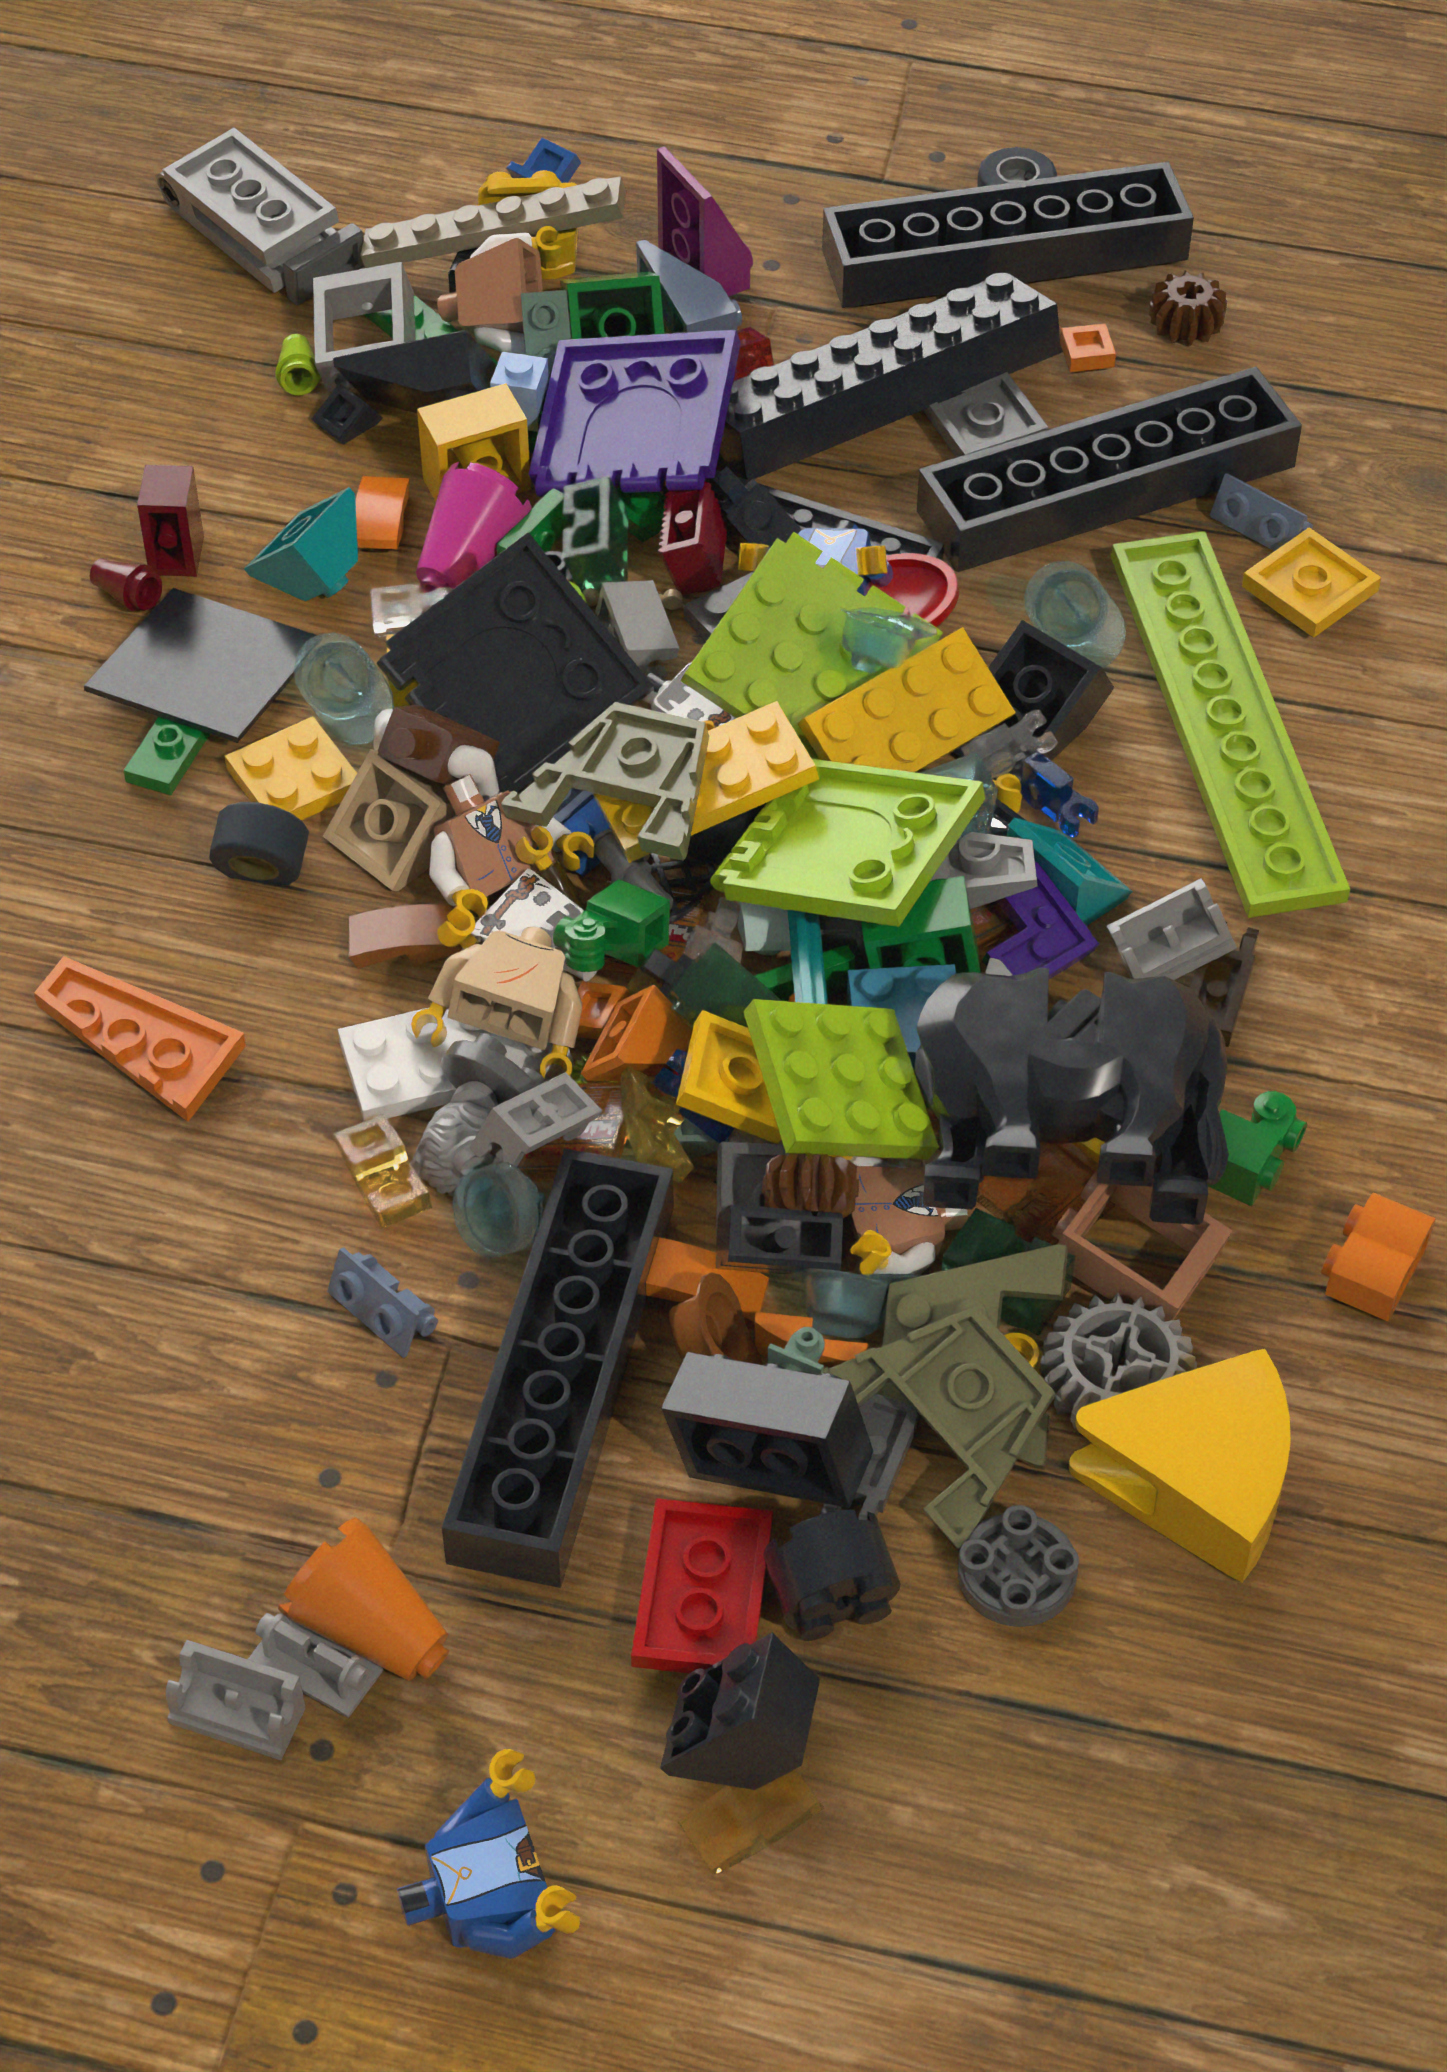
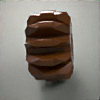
(1188, 307)
(811, 1183)

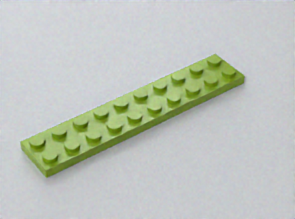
(1229, 726)

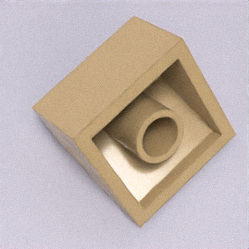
(389, 820)

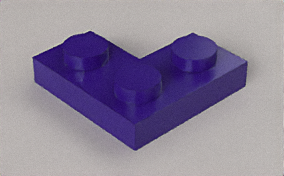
(1048, 929)

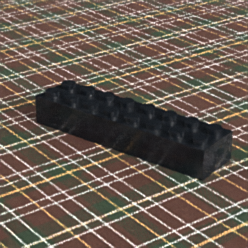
(1018, 228)
(885, 373)
(1106, 468)
(558, 1370)

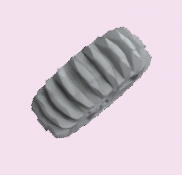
(1094, 1341)

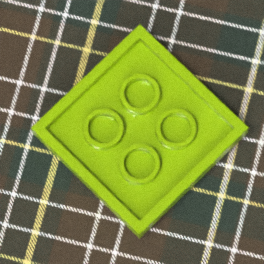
(840, 1080)

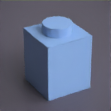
(527, 381)

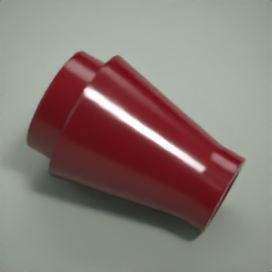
(129, 583)

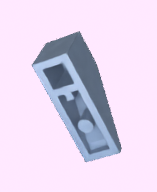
(688, 297)

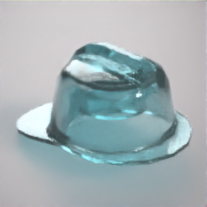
(1076, 611)
(881, 637)
(342, 686)
(497, 1209)
(846, 1302)

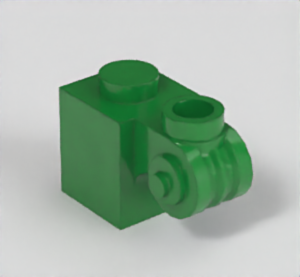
(618, 923)
(1257, 1145)

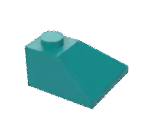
(312, 550)

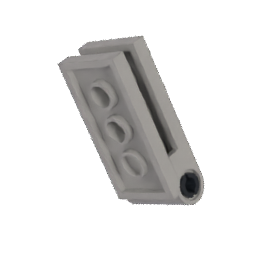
(247, 205)

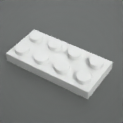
(404, 1074)

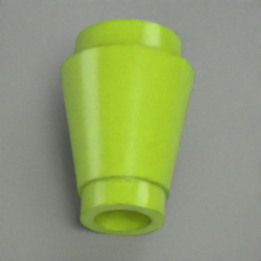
(297, 366)

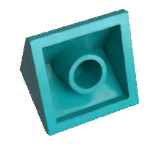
(1076, 874)

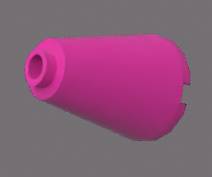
(467, 522)

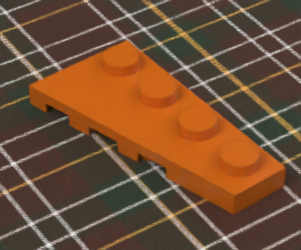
(148, 1038)

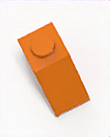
(637, 1035)

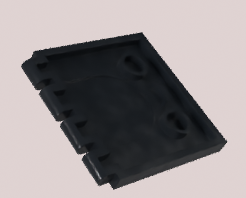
(515, 661)

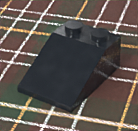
(419, 371)
(1050, 678)

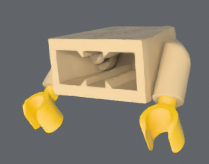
(510, 990)

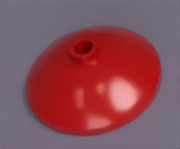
(923, 586)

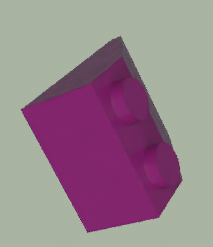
(697, 229)

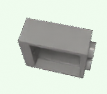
(354, 295)

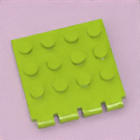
(786, 637)
(850, 843)

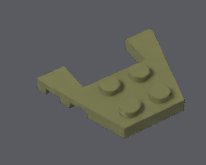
(632, 758)
(938, 1295)
(971, 1394)

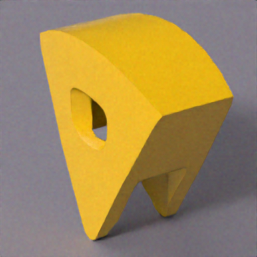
(1195, 1457)

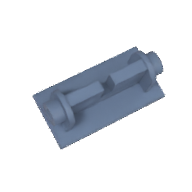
(1257, 514)
(371, 1297)

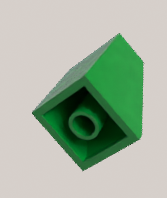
(614, 305)

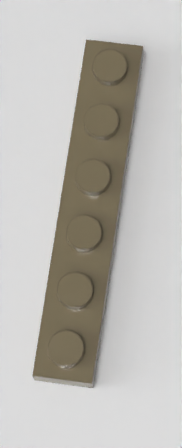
(471, 225)

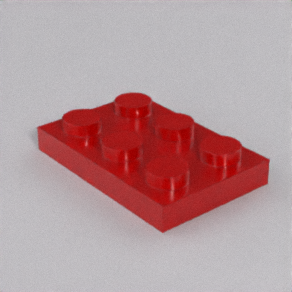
(700, 1584)

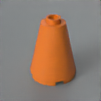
(366, 1605)

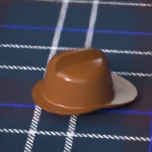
(713, 1323)

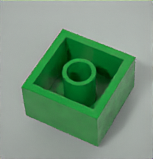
(933, 932)

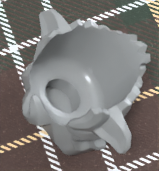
(444, 1148)

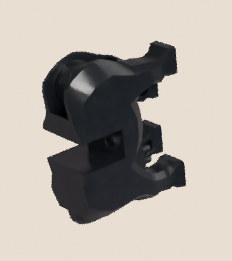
(1140, 1087)

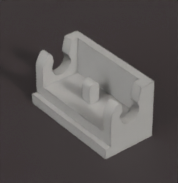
(638, 622)
(1172, 934)
(536, 1119)
(235, 1700)

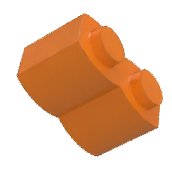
(1378, 1256)

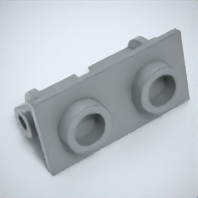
(325, 1668)

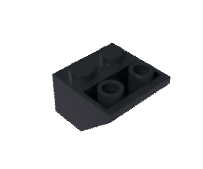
(742, 1717)

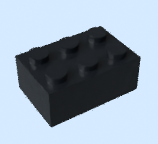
(768, 1429)

